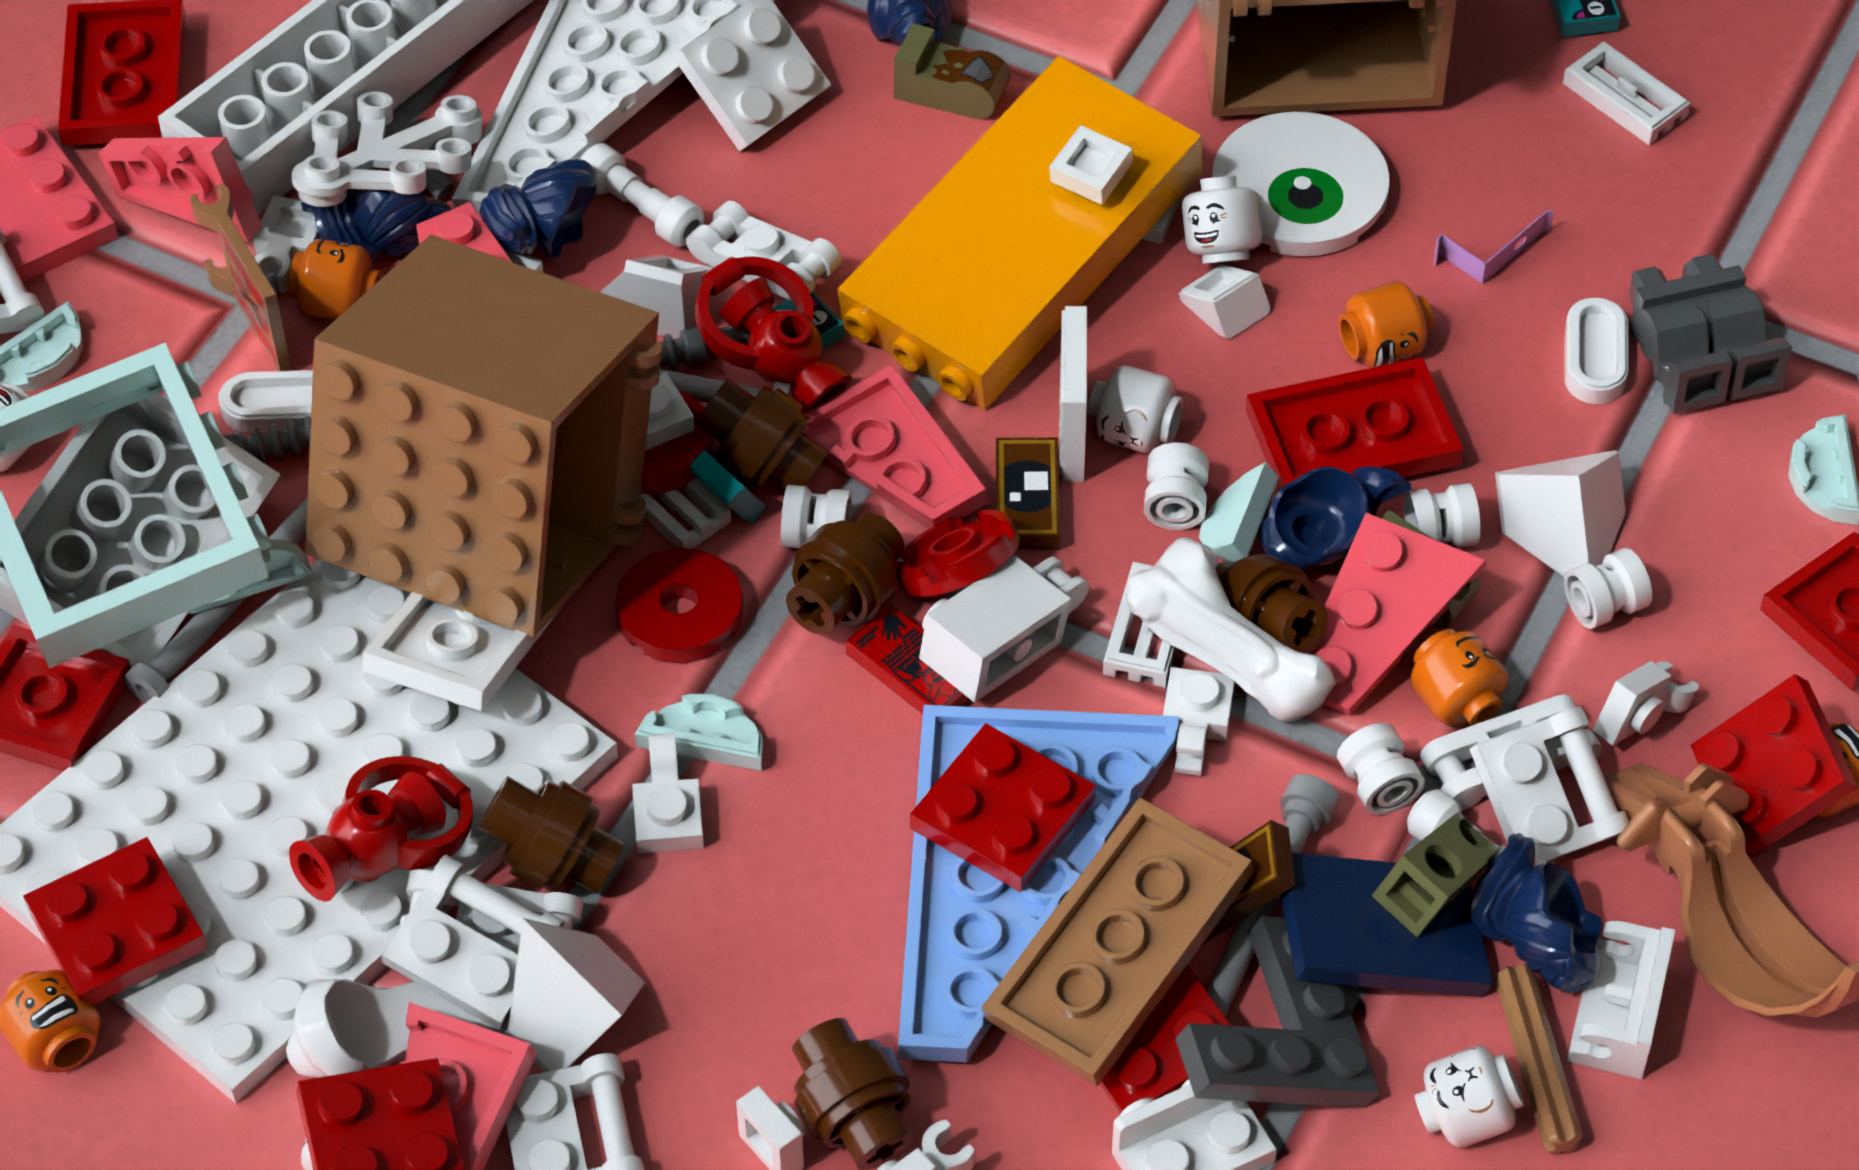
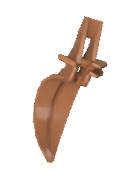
(1730, 915)

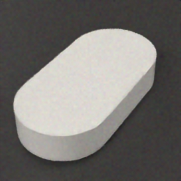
(1596, 350)
(266, 398)

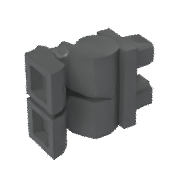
(1705, 335)

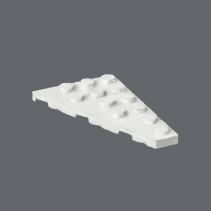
(581, 82)

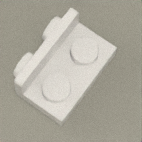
(1190, 1135)

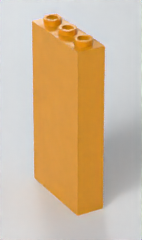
(1000, 250)

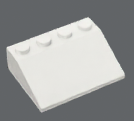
(122, 508)

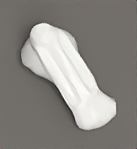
(1191, 611)
(359, 1026)

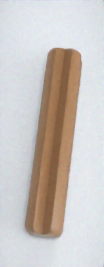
(1539, 1059)

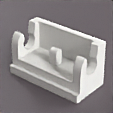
(1623, 1003)

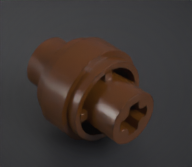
(761, 436)
(845, 573)
(1275, 599)
(551, 835)
(852, 1093)

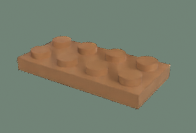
(1118, 941)

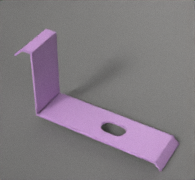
(1482, 270)

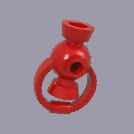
(781, 343)
(373, 829)

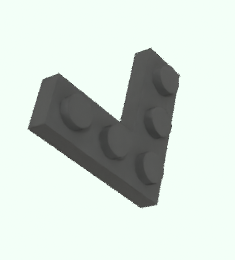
(1306, 1062)

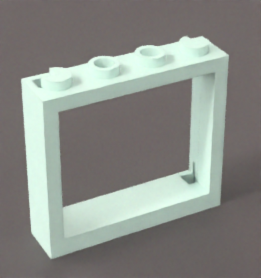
(165, 591)

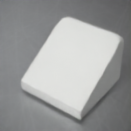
(1227, 299)

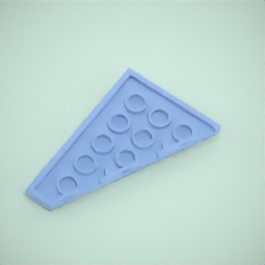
(970, 925)

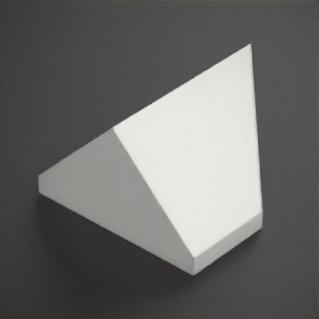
(662, 286)
(1564, 508)
(566, 992)

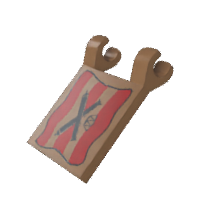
(243, 277)

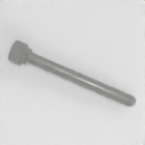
(1306, 807)

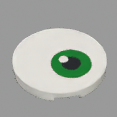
(1313, 180)

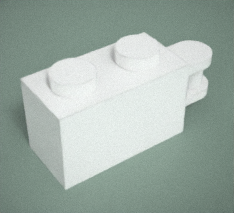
(1000, 624)

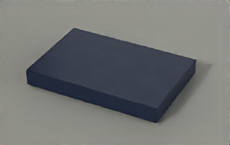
(1352, 940)

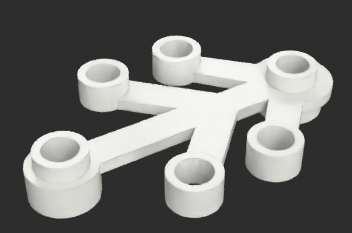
(325, 178)

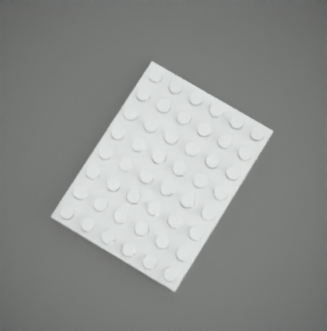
(243, 765)

